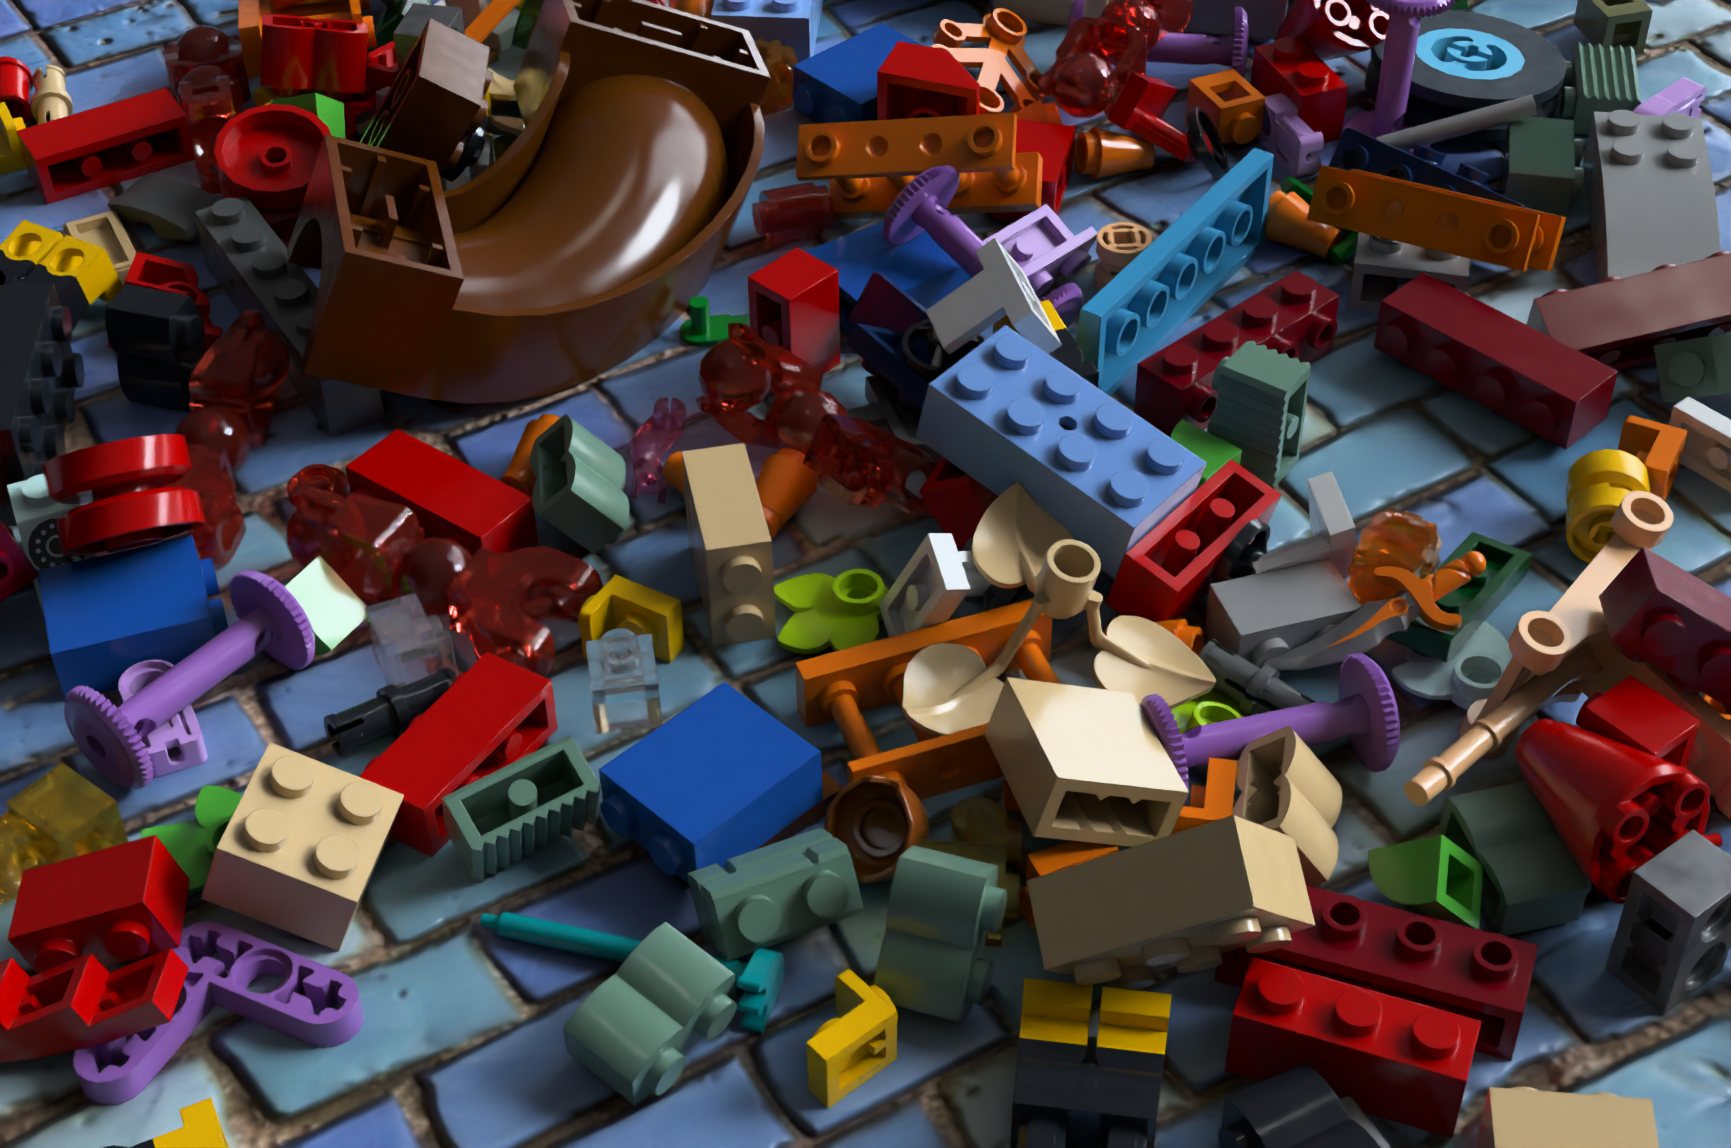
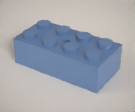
(1078, 453)

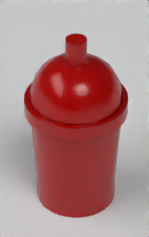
(16, 87)

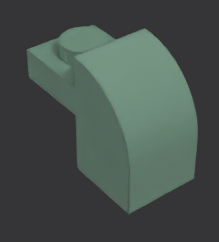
(1694, 367)

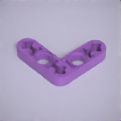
(209, 986)

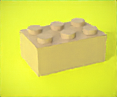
(1171, 904)

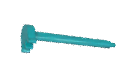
(759, 978)

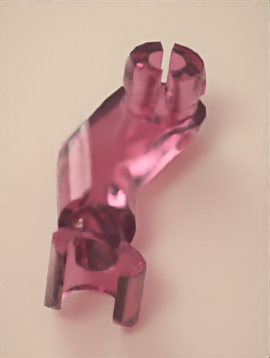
(651, 443)

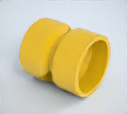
(1593, 494)

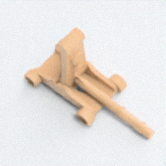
(1569, 655)

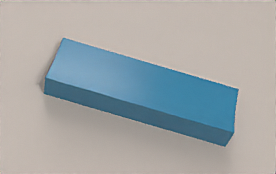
(1176, 273)

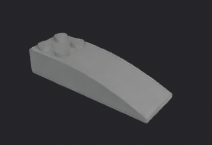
(1648, 192)

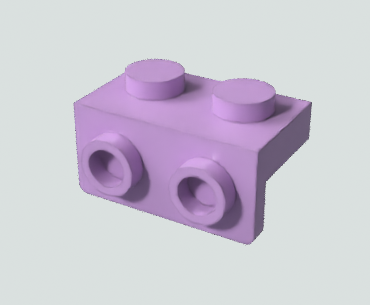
(1045, 247)

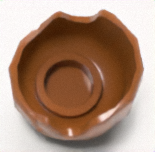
(877, 823)

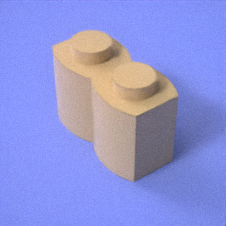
(1293, 795)

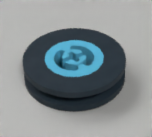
(1475, 63)

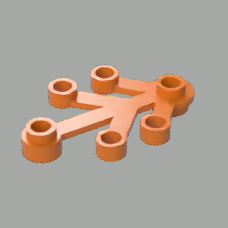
(1003, 35)

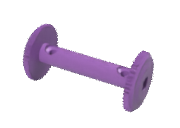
(1195, 48)
(1396, 65)
(924, 207)
(1363, 712)
(112, 735)

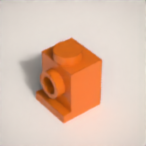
(1236, 114)

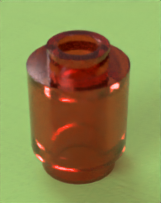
(793, 212)

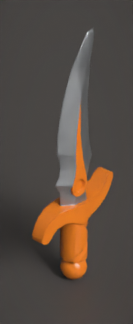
(1380, 618)

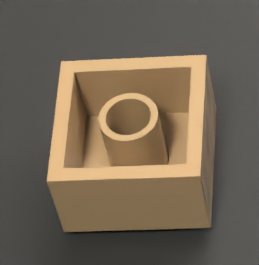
(302, 846)

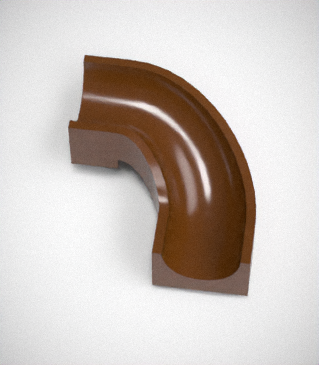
(568, 241)

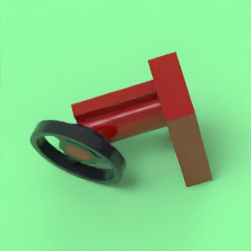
(1141, 111)

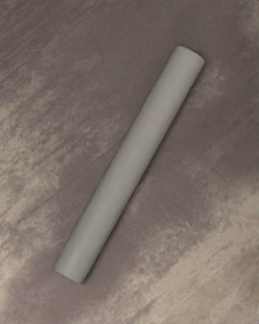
(1462, 123)

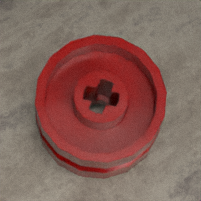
(269, 158)
(123, 494)

